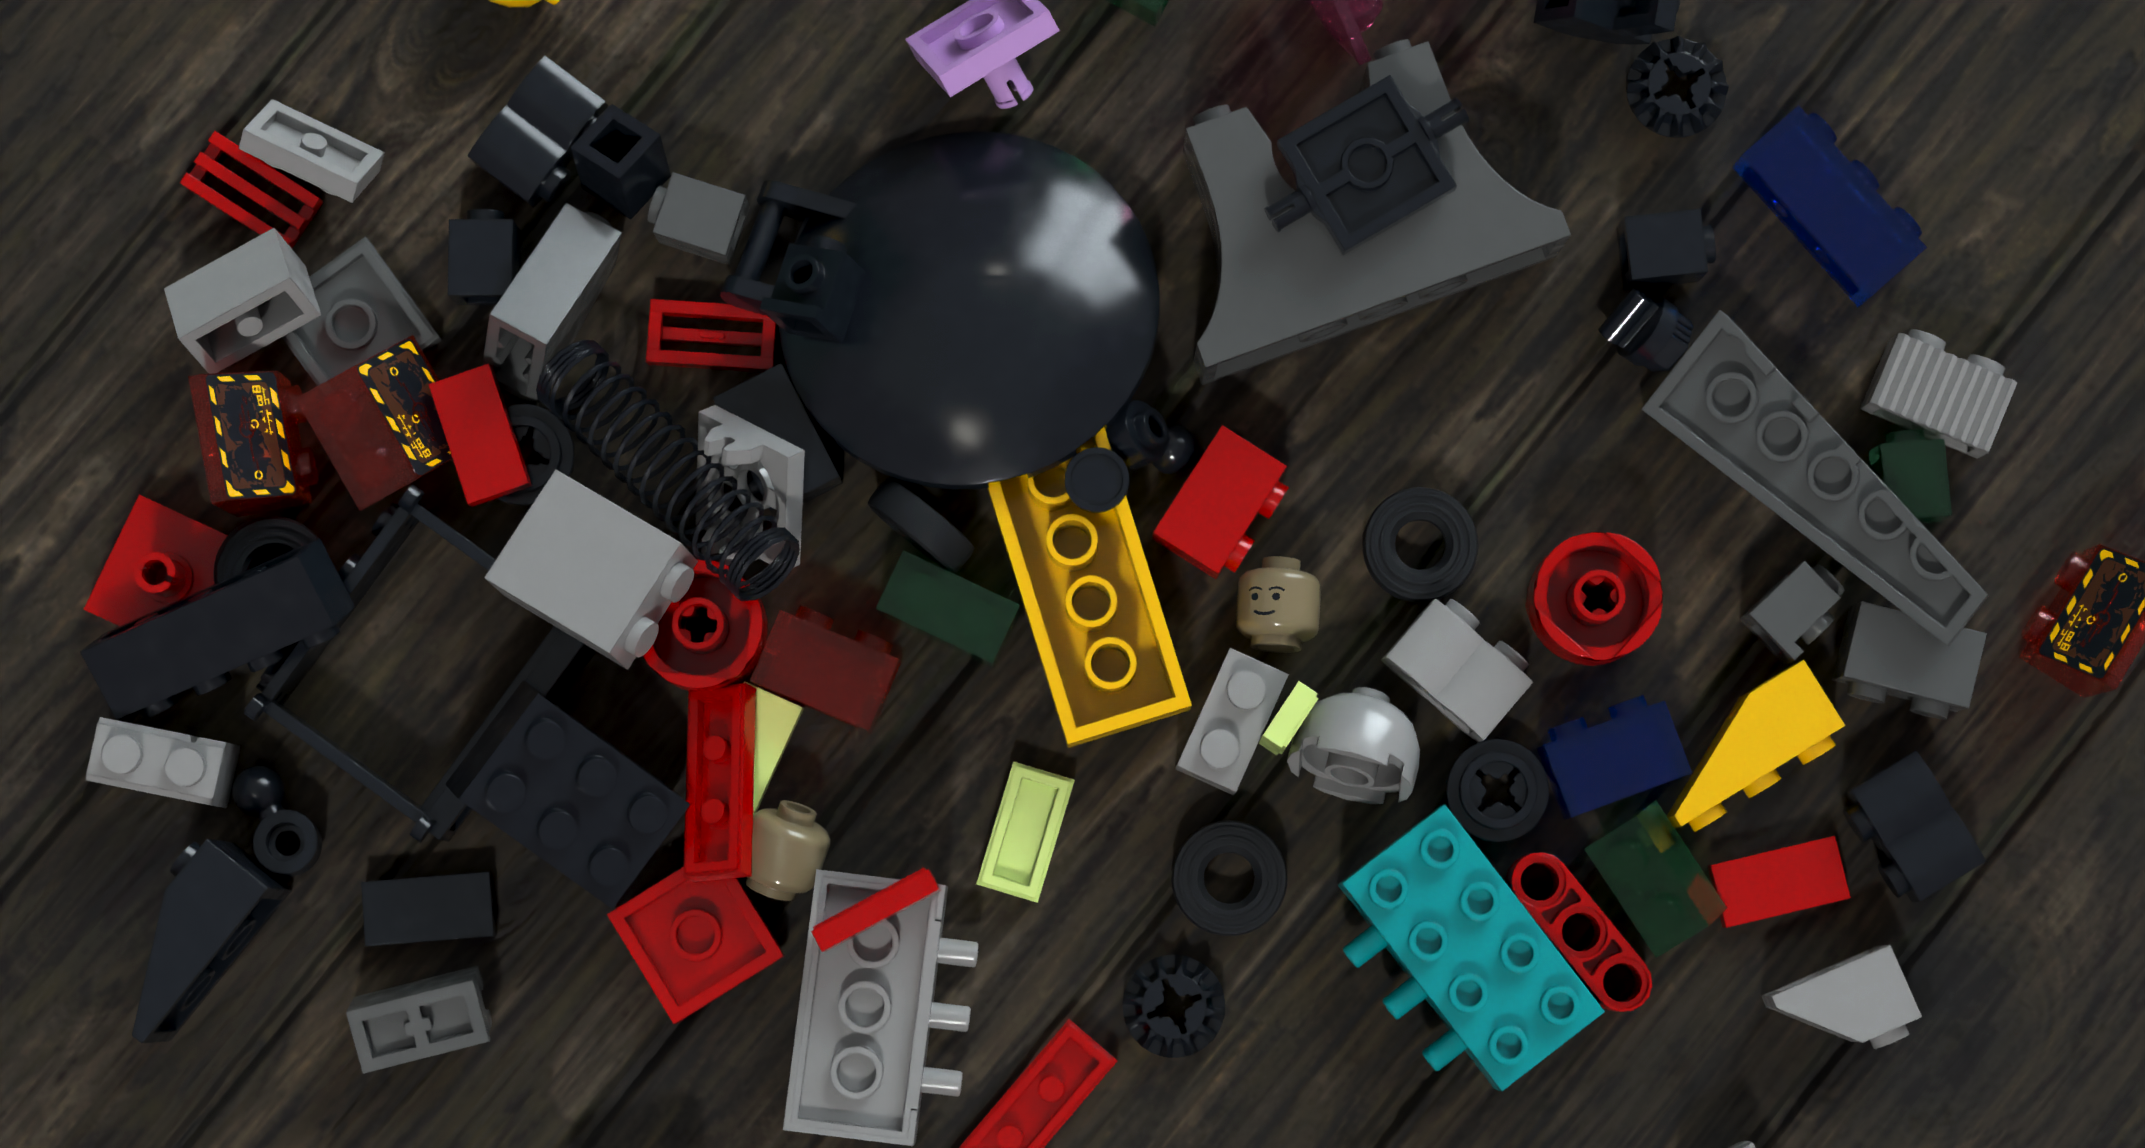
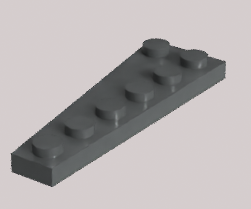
(1778, 448)

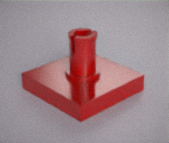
(154, 563)

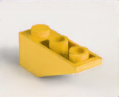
(1763, 731)

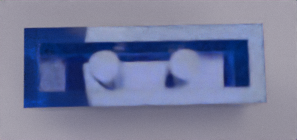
(1830, 204)

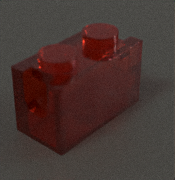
(827, 669)

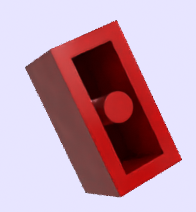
(1220, 503)

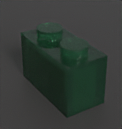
(948, 609)
(1656, 879)

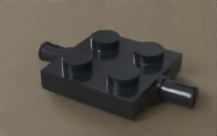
(1366, 164)

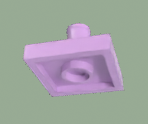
(983, 42)

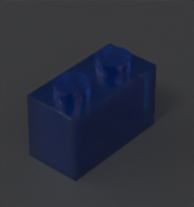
(1613, 758)

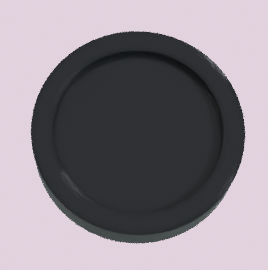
(1096, 480)

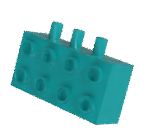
(1466, 952)

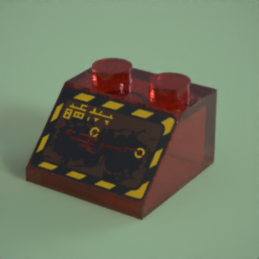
(379, 422)
(252, 441)
(2092, 623)

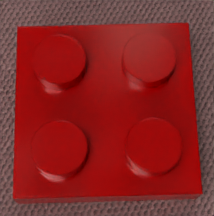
(695, 940)

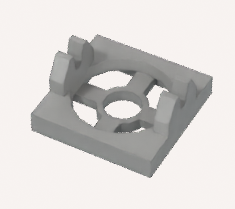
(747, 447)

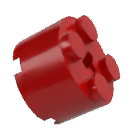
(1631, 598)
(724, 655)

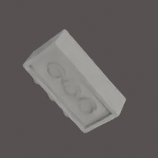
(870, 1018)

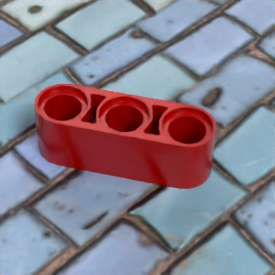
(1607, 944)

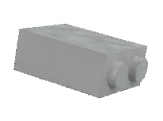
(593, 570)

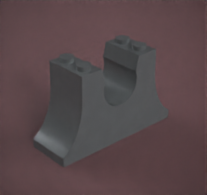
(1295, 283)

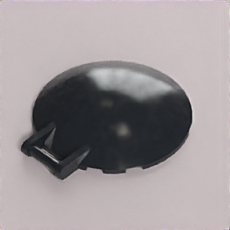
(993, 310)

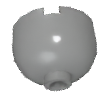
(1357, 747)

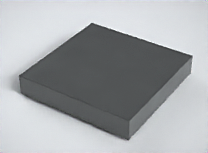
(360, 316)

